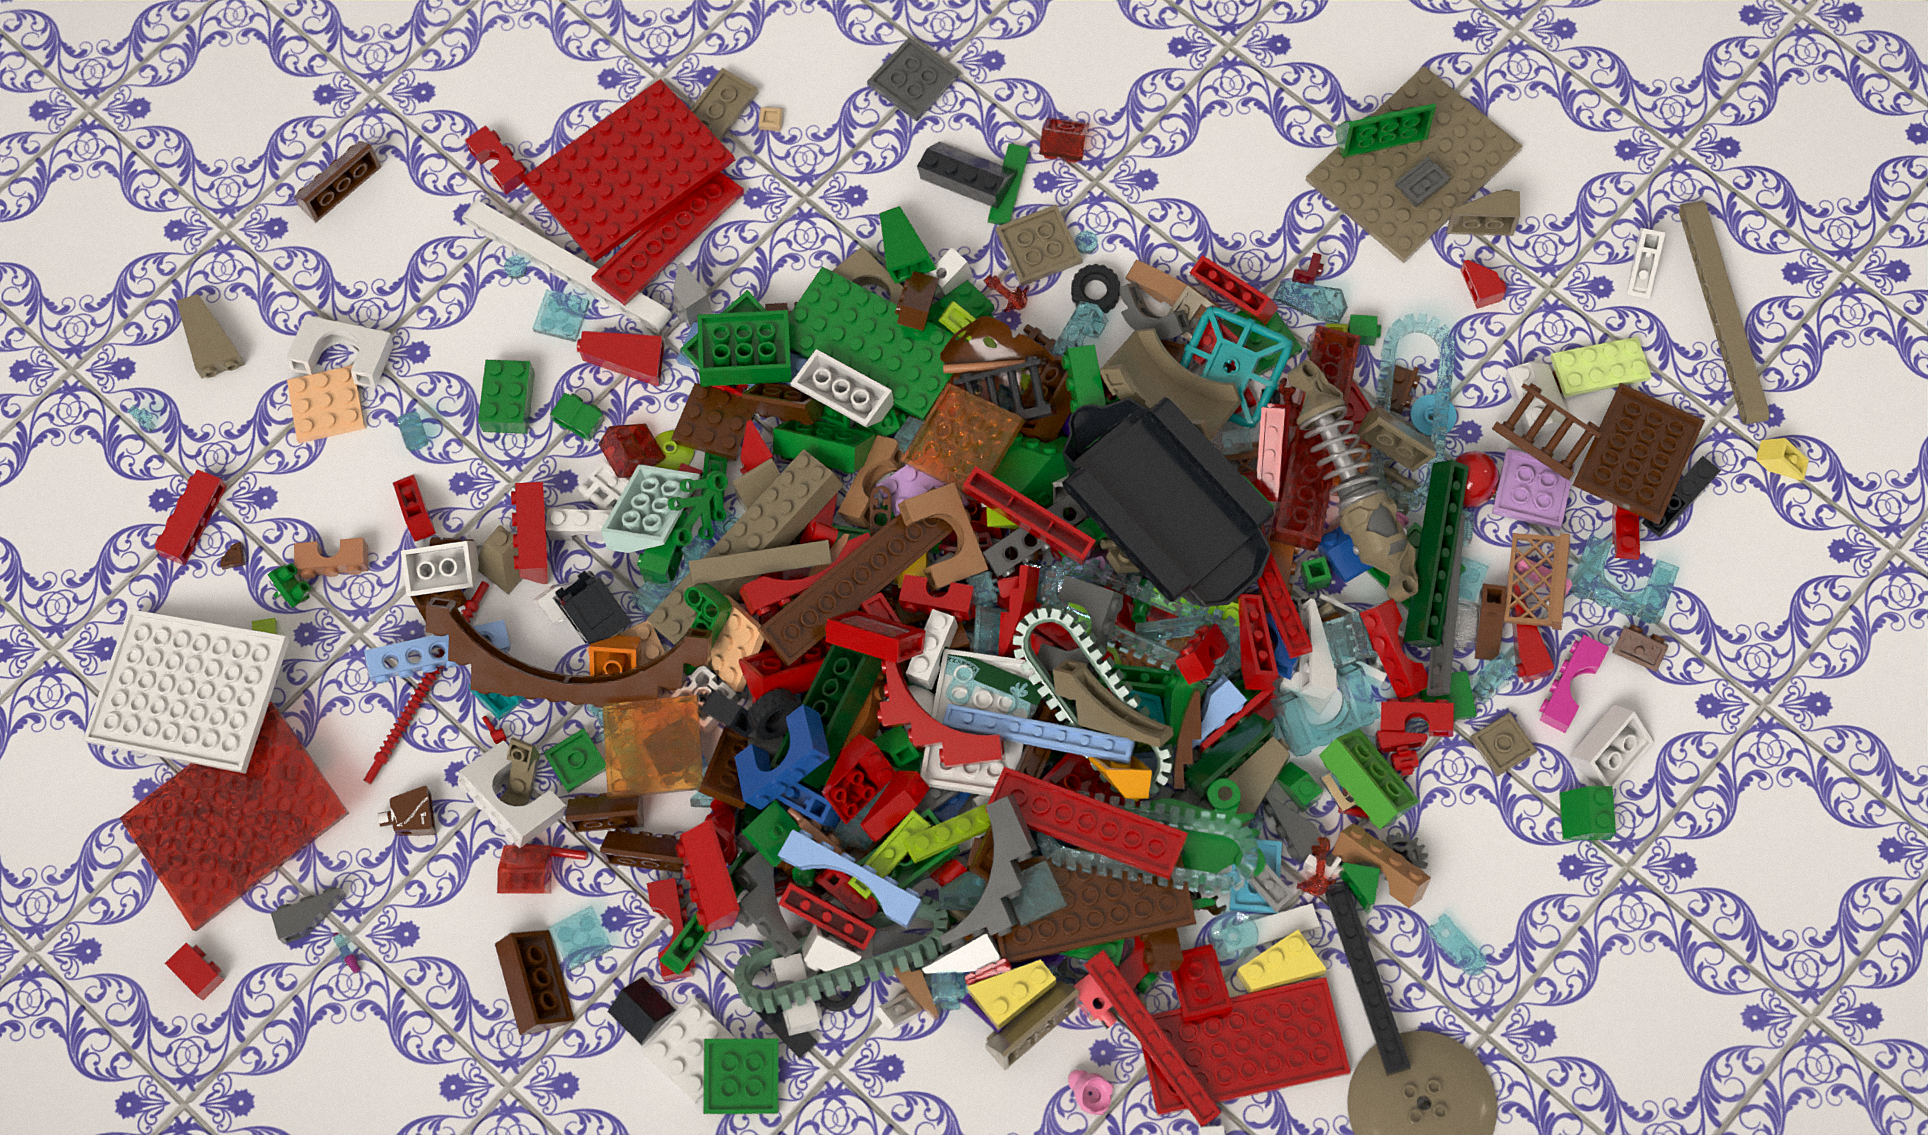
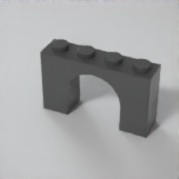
(1102, 608)

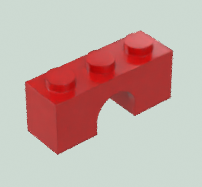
(486, 146)
(915, 597)
(1201, 650)
(1437, 715)

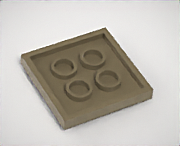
(1038, 245)

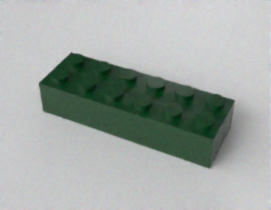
(838, 697)

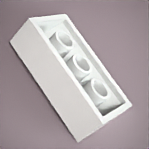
(844, 389)

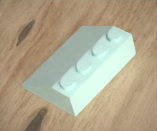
(642, 511)

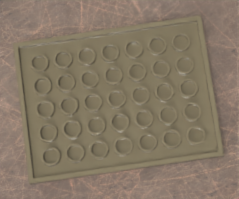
(1459, 142)

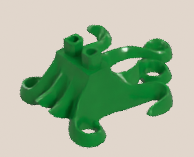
(1212, 851)

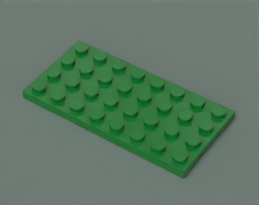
(865, 336)

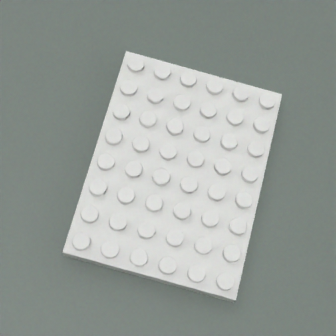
(187, 690)

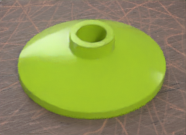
(673, 458)

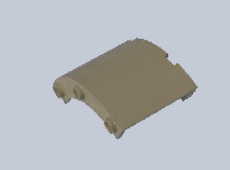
(1148, 373)

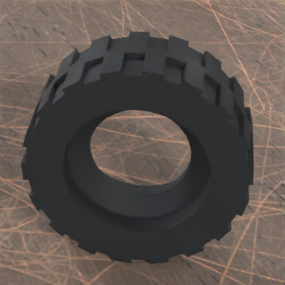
(1099, 273)
(765, 707)

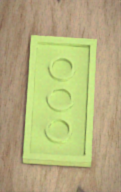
(1600, 366)

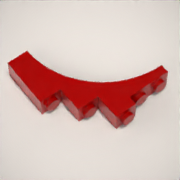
(925, 731)

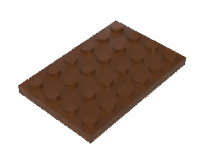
(1639, 453)

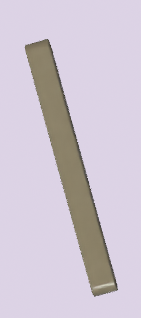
(1724, 313)

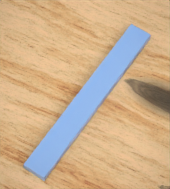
(1039, 733)

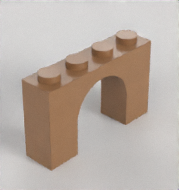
(947, 505)

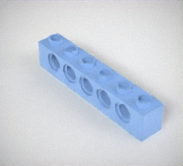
(376, 657)

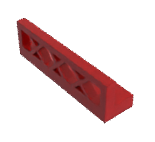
(1259, 704)

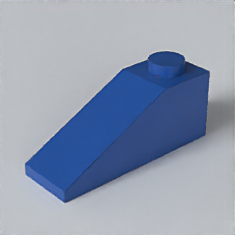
(810, 804)

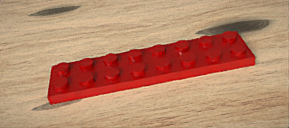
(665, 239)
(1093, 823)

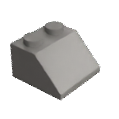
(689, 296)

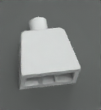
(951, 271)

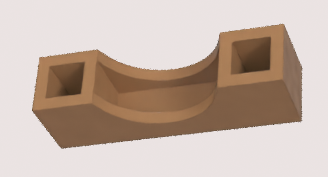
(882, 460)
(1405, 880)

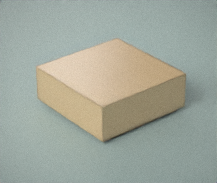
(770, 119)

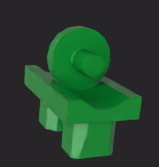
(288, 586)

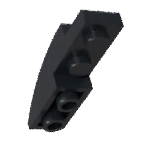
(1685, 494)

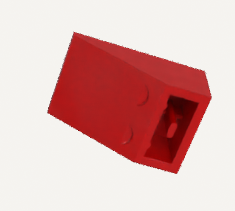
(857, 778)

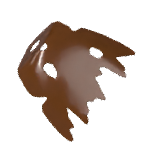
(976, 351)

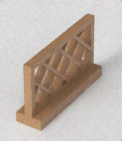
(1558, 580)

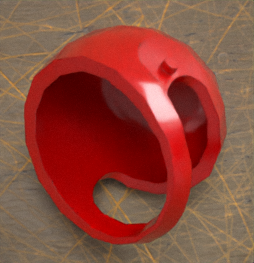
(1481, 479)

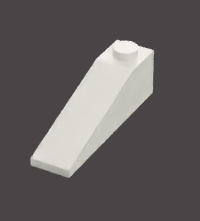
(1316, 668)

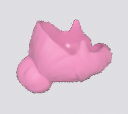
(1100, 1088)

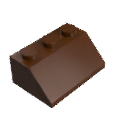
(782, 402)
(602, 813)

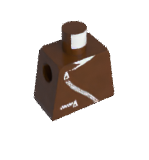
(410, 813)

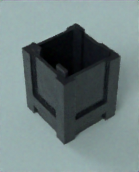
(591, 608)

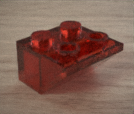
(628, 446)
(525, 870)

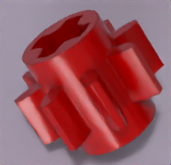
(1404, 760)

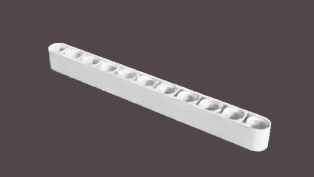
(560, 263)

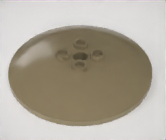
(1441, 1071)

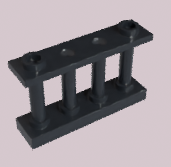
(1041, 407)

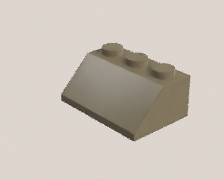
(1396, 439)

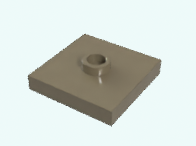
(1503, 744)

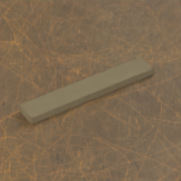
(759, 562)

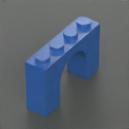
(806, 752)

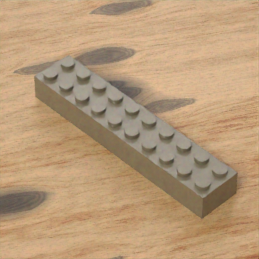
(768, 524)

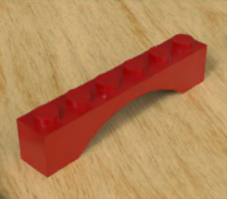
(769, 592)

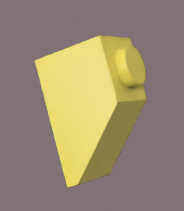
(1782, 458)

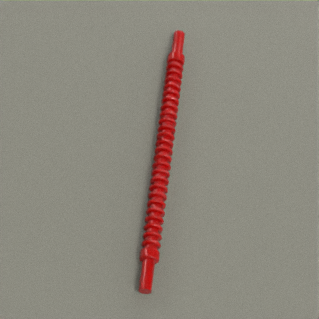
(381, 758)

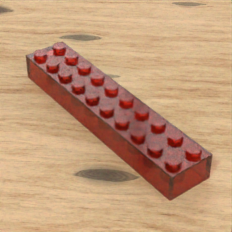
(1303, 491)

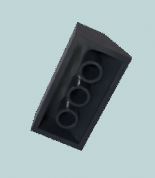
(966, 174)

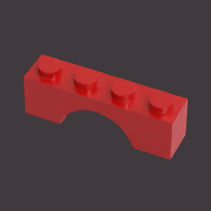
(1382, 625)
(666, 899)

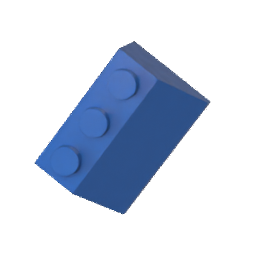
(1340, 556)

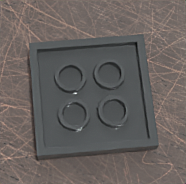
(912, 79)

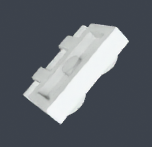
(607, 481)

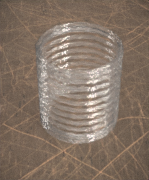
(1462, 616)

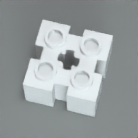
(702, 684)

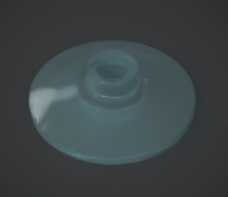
(1237, 923)

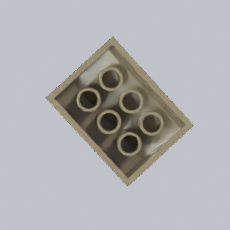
(1033, 1024)

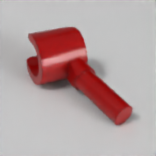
(497, 735)

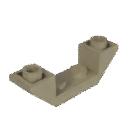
(522, 773)

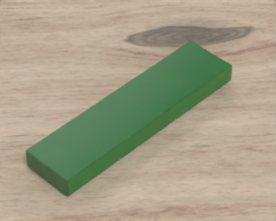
(1016, 159)

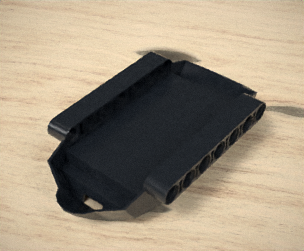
(1167, 500)

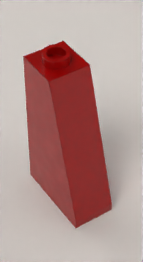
(624, 353)

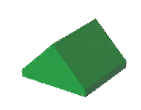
(1361, 883)

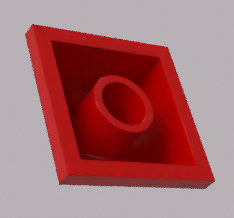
(754, 449)

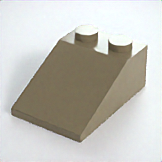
(1488, 215)

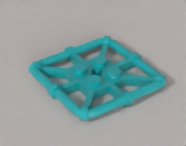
(1245, 359)

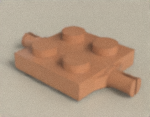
(817, 830)

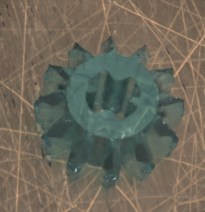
(412, 431)

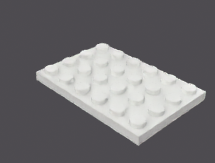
(979, 777)

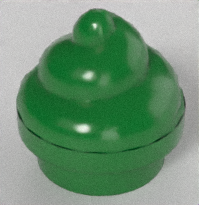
(804, 877)

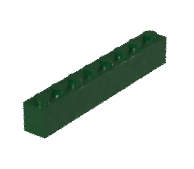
(1436, 553)

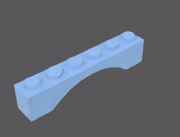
(1219, 703)
(807, 854)

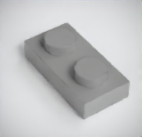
(1271, 889)

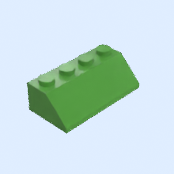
(1368, 778)

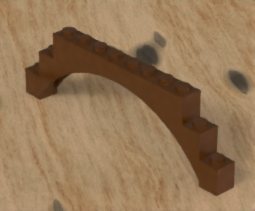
(500, 673)

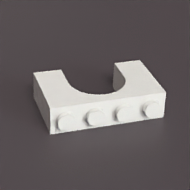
(319, 334)
(518, 822)

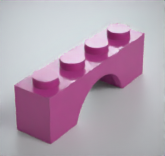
(1561, 707)

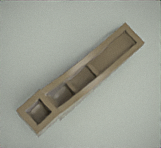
(1102, 710)

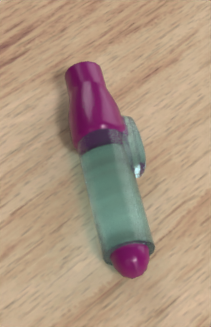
(346, 955)

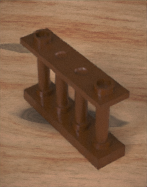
(1546, 453)

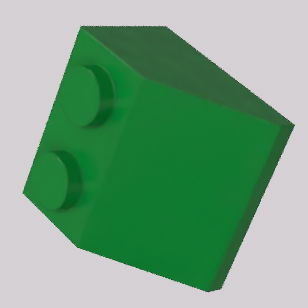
(1587, 813)

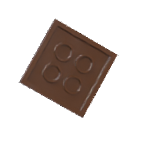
(713, 422)

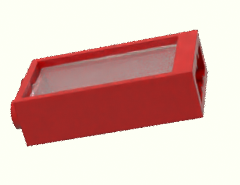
(875, 636)

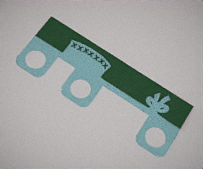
(992, 679)

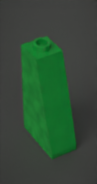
(903, 246)

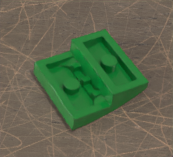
(1459, 694)

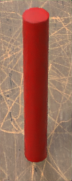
(568, 853)

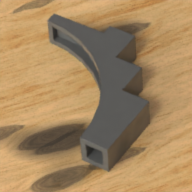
(1006, 879)
(760, 902)

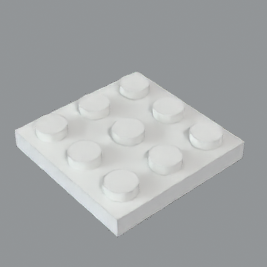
(680, 1048)

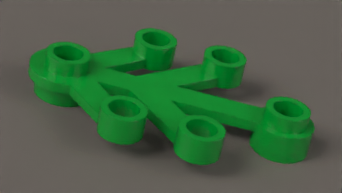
(701, 507)

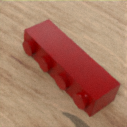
(1233, 290)
(190, 517)
(827, 915)

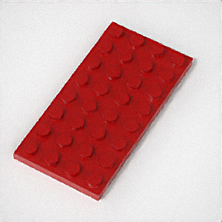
(1260, 1047)

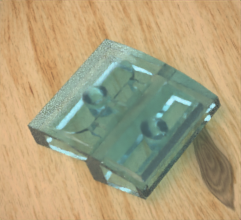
(1347, 639)

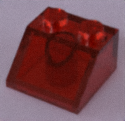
(1064, 139)

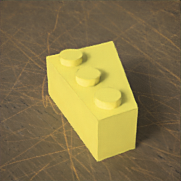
(1281, 964)
(1012, 991)

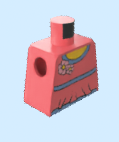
(1091, 991)

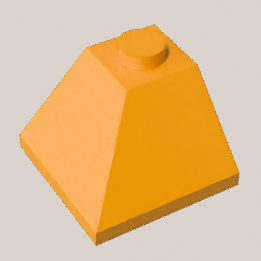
(1128, 779)

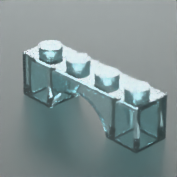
(652, 595)

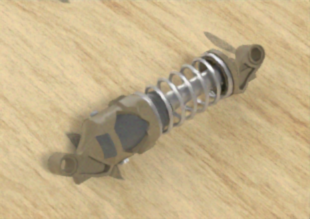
(1363, 508)

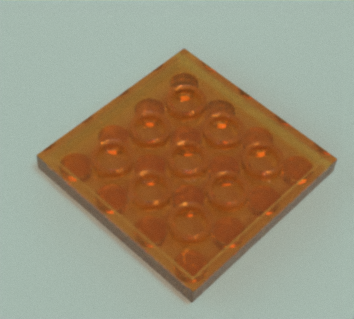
(960, 435)
(652, 746)

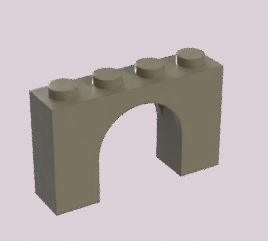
(865, 269)

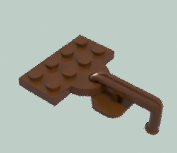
(721, 776)

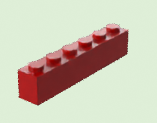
(1029, 515)

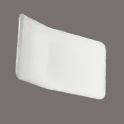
(481, 534)

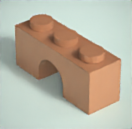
(350, 559)

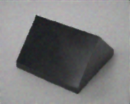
(641, 1010)

